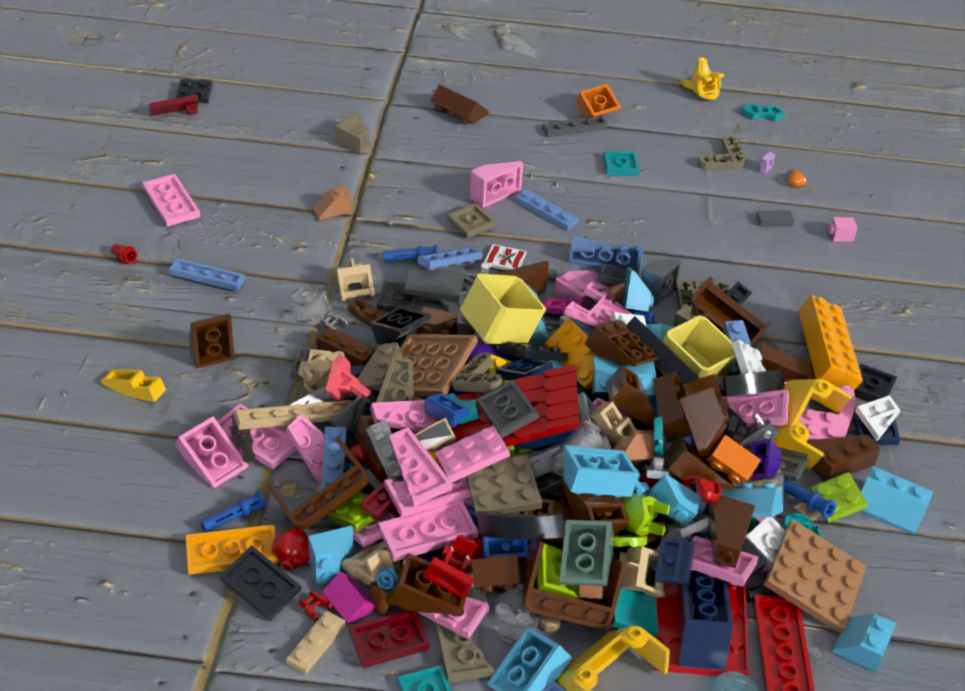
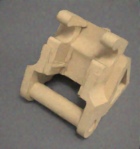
(352, 274)
(316, 368)
(368, 562)
(635, 575)

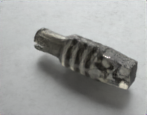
(243, 441)

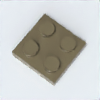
(471, 220)

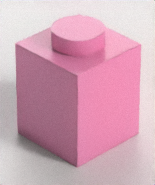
(843, 229)

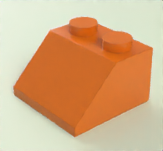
(597, 101)
(733, 460)

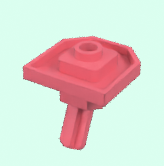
(343, 382)

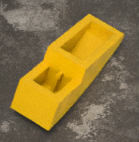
(134, 384)

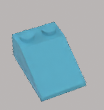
(530, 664)

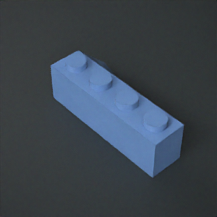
(595, 253)

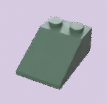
(586, 553)

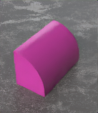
(348, 598)

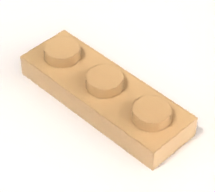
(315, 642)

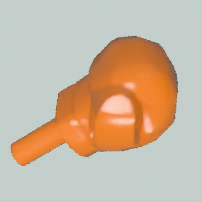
(796, 179)

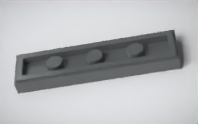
(574, 126)

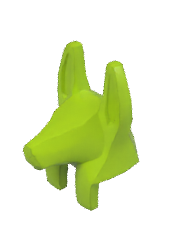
(641, 512)

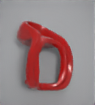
(706, 489)

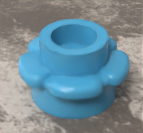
(383, 582)

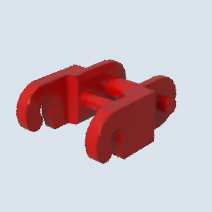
(320, 600)

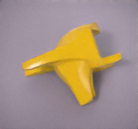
(703, 81)

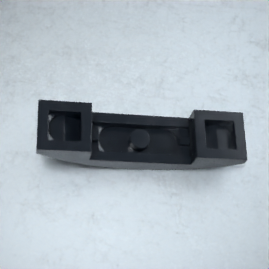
(753, 382)
(521, 526)

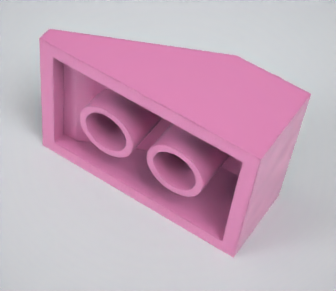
(495, 182)
(573, 283)
(211, 453)

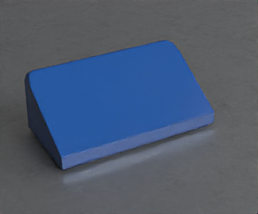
(443, 407)
(501, 547)

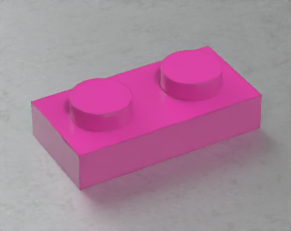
(558, 306)

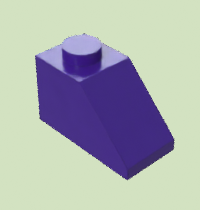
(770, 458)

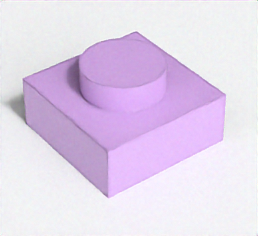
(766, 162)

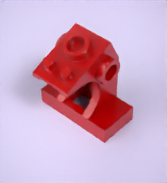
(450, 572)

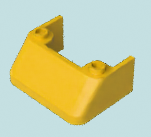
(794, 434)
(583, 671)

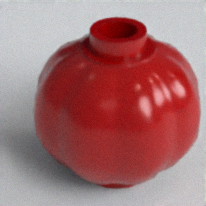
(291, 548)

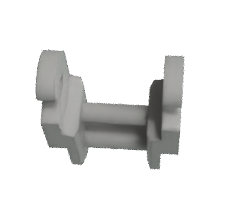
(335, 319)

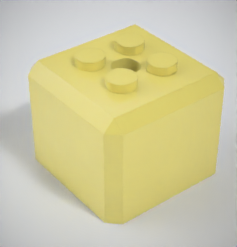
(502, 309)
(701, 347)

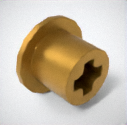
(381, 599)

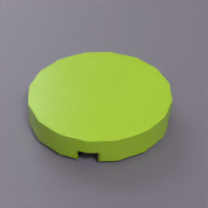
(629, 540)

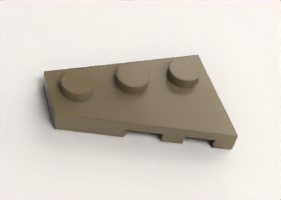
(377, 367)
(398, 381)
(461, 656)

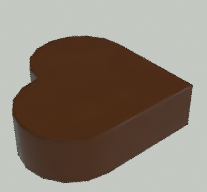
(450, 328)

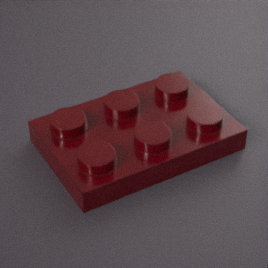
(388, 638)

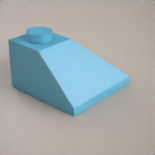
(682, 501)

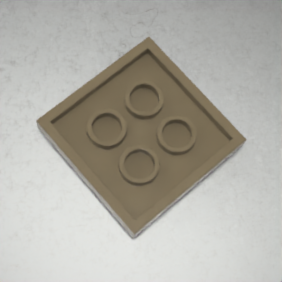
(505, 487)

